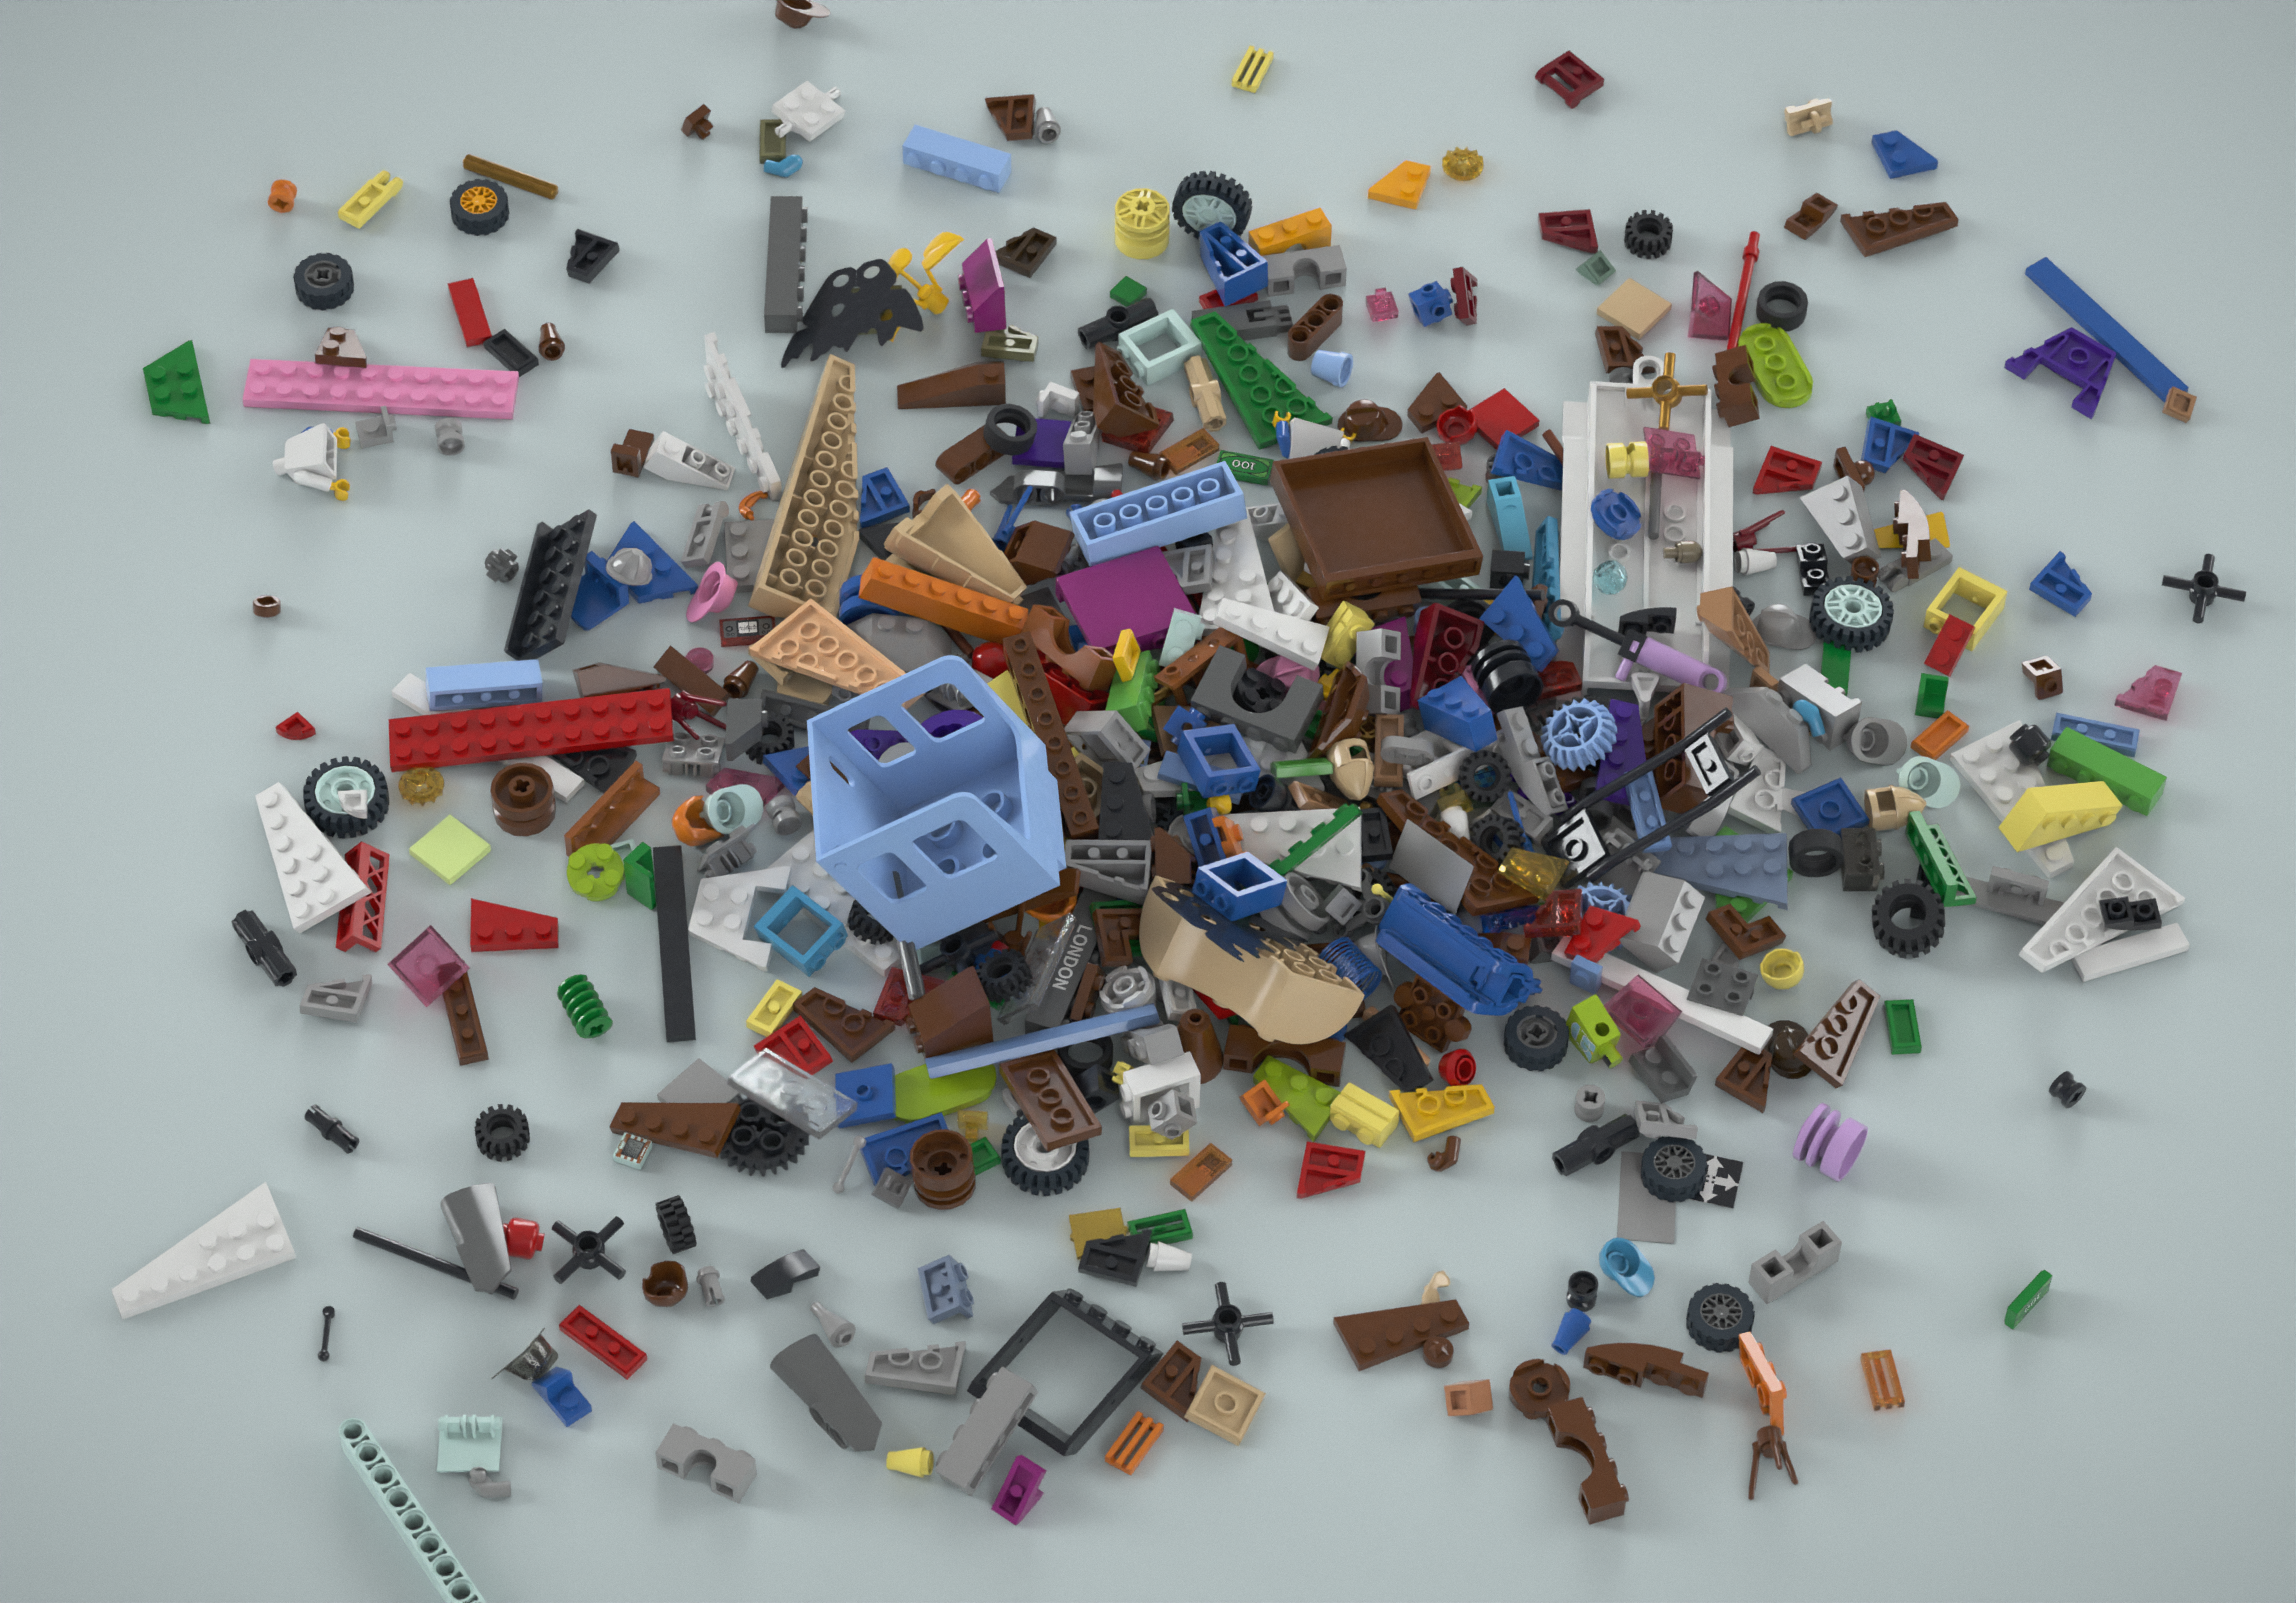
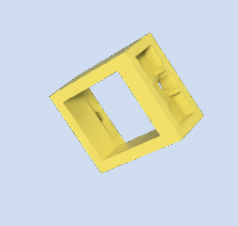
(1975, 590)

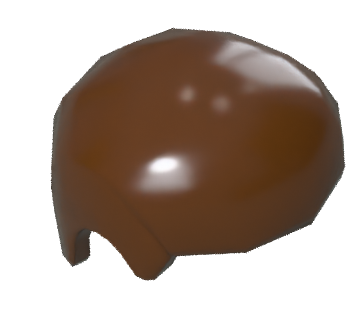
(665, 1284)

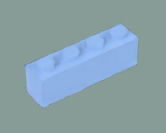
(956, 158)
(483, 685)

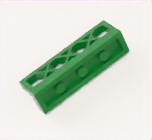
(1936, 867)

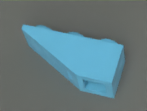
(1508, 515)

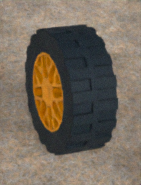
(479, 207)

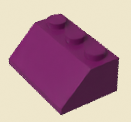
(983, 289)

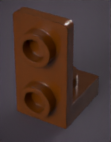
(632, 454)

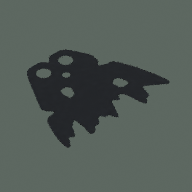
(859, 313)
(1225, 932)

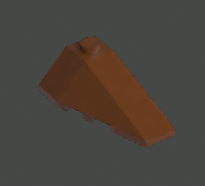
(960, 387)

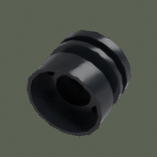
(1506, 676)

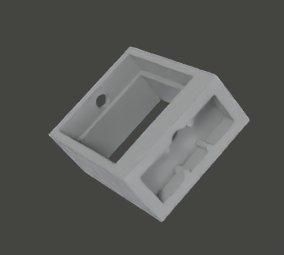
(1105, 737)

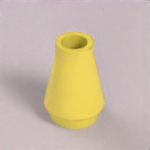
(911, 1461)

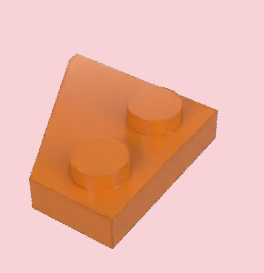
(1231, 836)

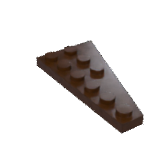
(1486, 889)

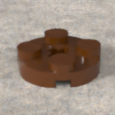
(1532, 1372)

